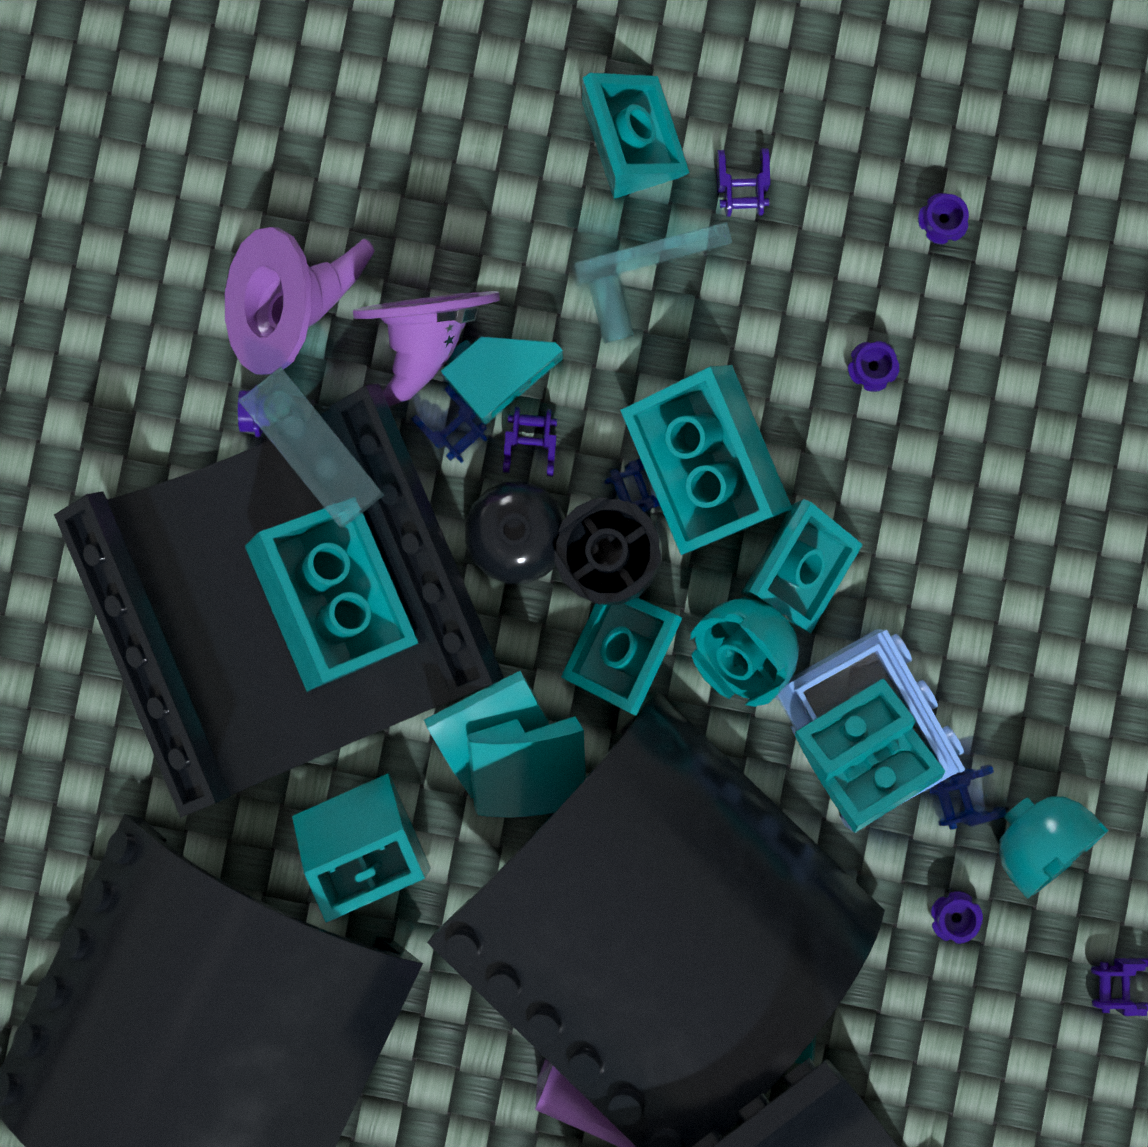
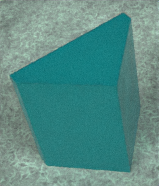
(632, 131)
(803, 565)
(622, 651)

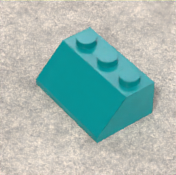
(706, 458)
(330, 595)

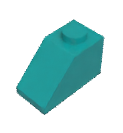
(498, 371)

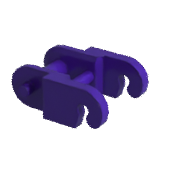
(761, 184)
(512, 439)
(1122, 967)

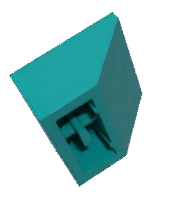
(359, 847)

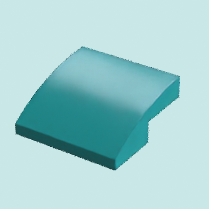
(492, 706)
(869, 755)
(525, 771)

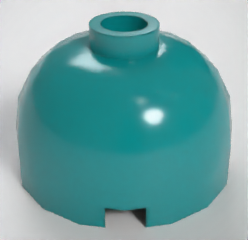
(746, 650)
(1046, 840)

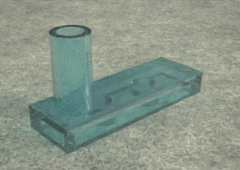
(604, 271)
(311, 447)

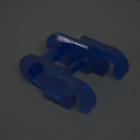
(439, 438)
(633, 469)
(970, 816)

